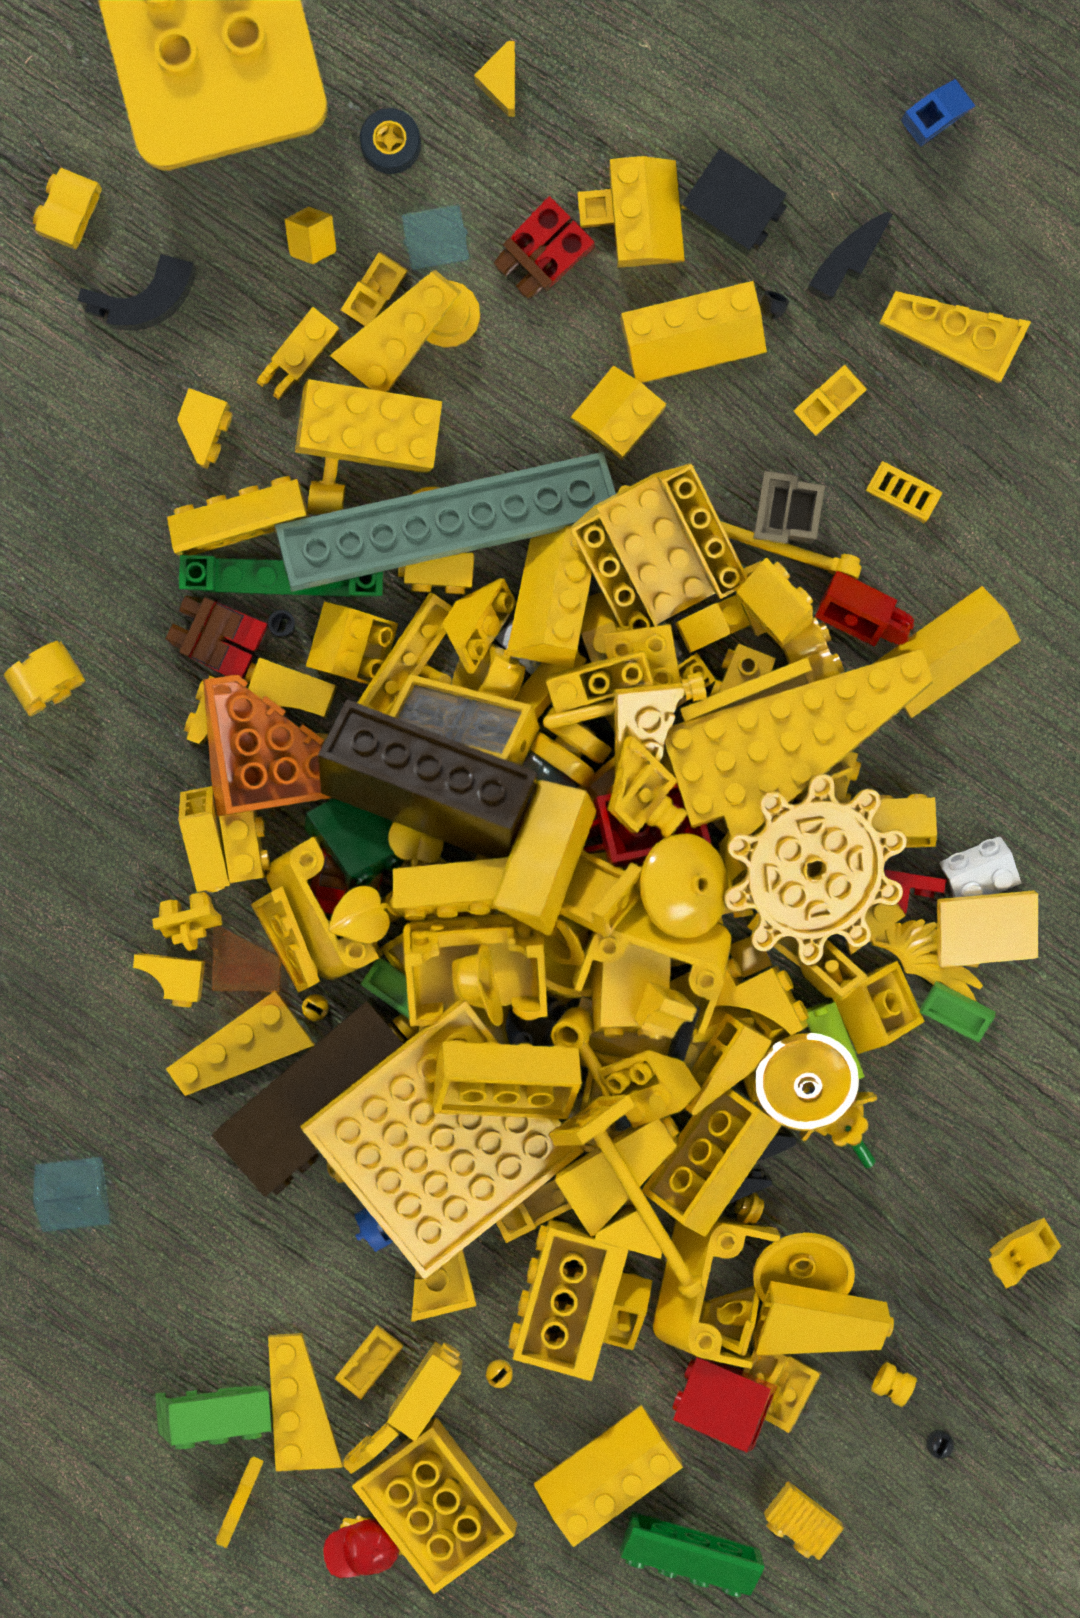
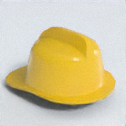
(566, 941)
(476, 983)

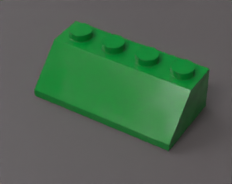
(691, 1554)

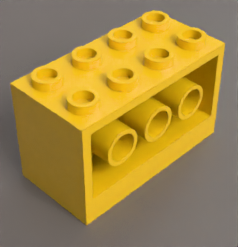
(580, 1318)

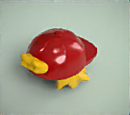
(359, 1548)

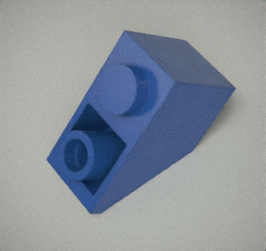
(937, 112)

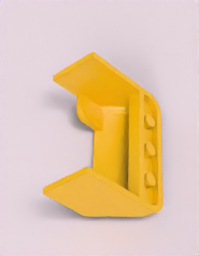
(705, 952)
(678, 1317)

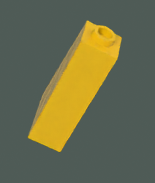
(593, 1185)
(818, 1322)

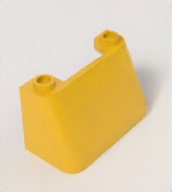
(436, 943)
(331, 956)

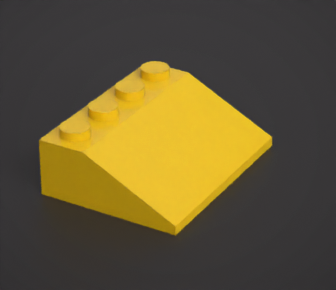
(435, 1506)

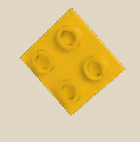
(655, 642)

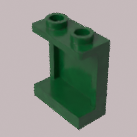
(354, 840)

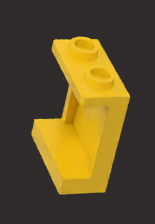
(600, 893)

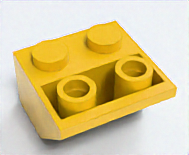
(775, 602)
(350, 643)
(653, 1082)

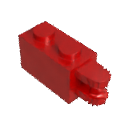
(863, 611)

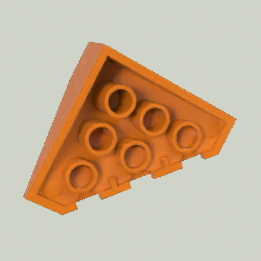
(256, 751)

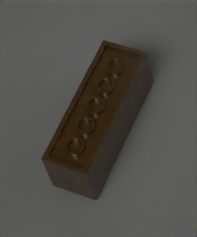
(425, 781)
(266, 1131)

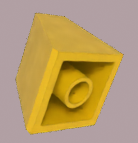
(621, 986)

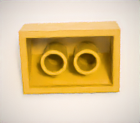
(646, 211)

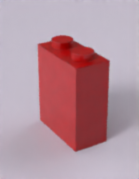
(724, 1403)

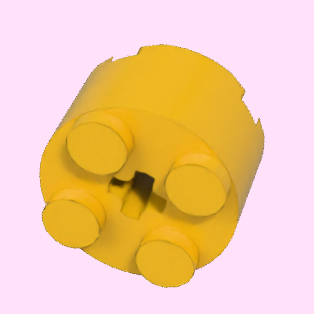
(44, 677)

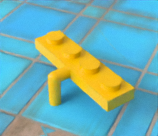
(409, 656)

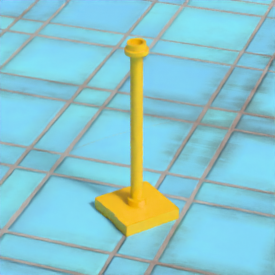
(592, 1123)

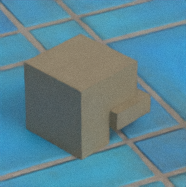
(788, 509)

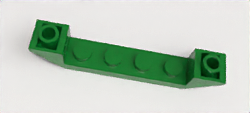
(264, 577)

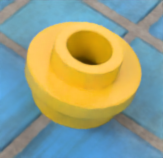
(749, 1208)

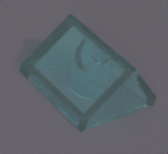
(71, 1194)

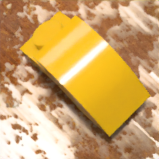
(1022, 1251)

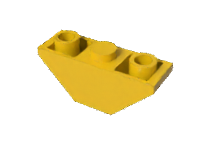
(477, 621)

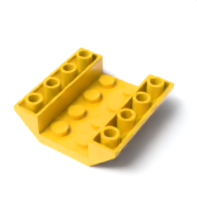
(658, 548)

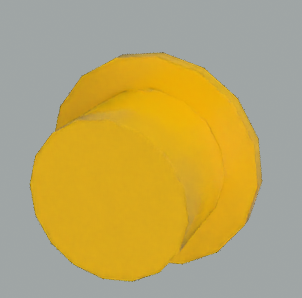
(458, 322)

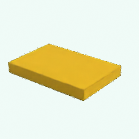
(987, 928)

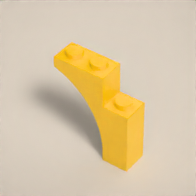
(279, 684)
(765, 993)

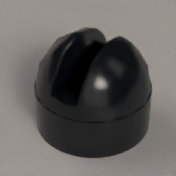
(773, 303)
(275, 622)
(933, 1443)

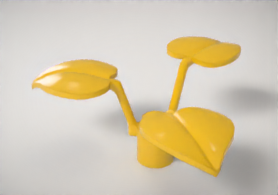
(361, 912)

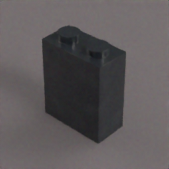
(734, 203)

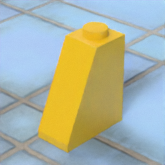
(203, 839)

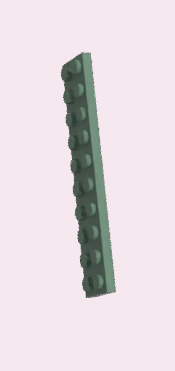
(441, 521)

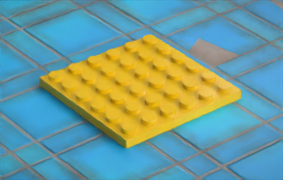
(430, 1174)

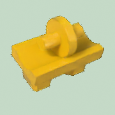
(187, 925)

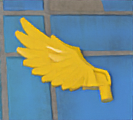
(917, 951)

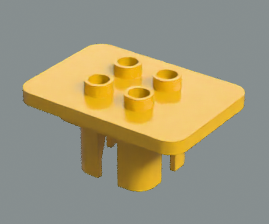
(213, 75)

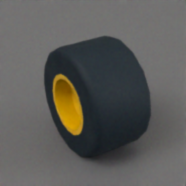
(390, 128)

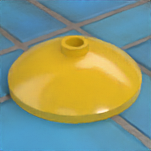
(671, 886)
(802, 1063)
(807, 1262)

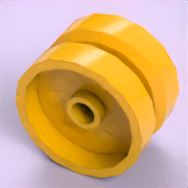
(568, 748)

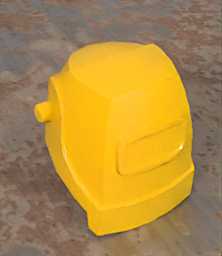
(495, 674)

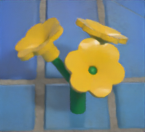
(850, 1129)

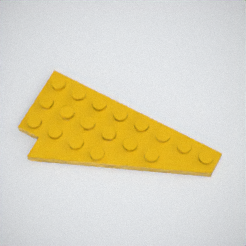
(785, 739)

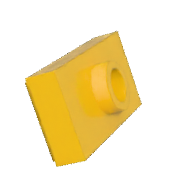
(369, 1361)

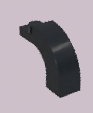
(153, 305)

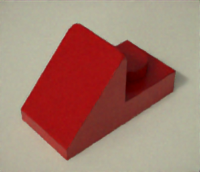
(923, 885)

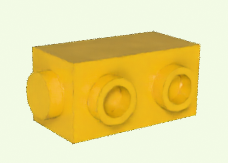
(450, 572)

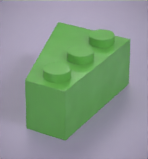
(213, 1416)

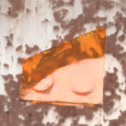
(243, 965)

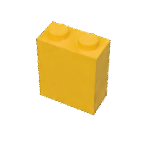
(425, 1390)

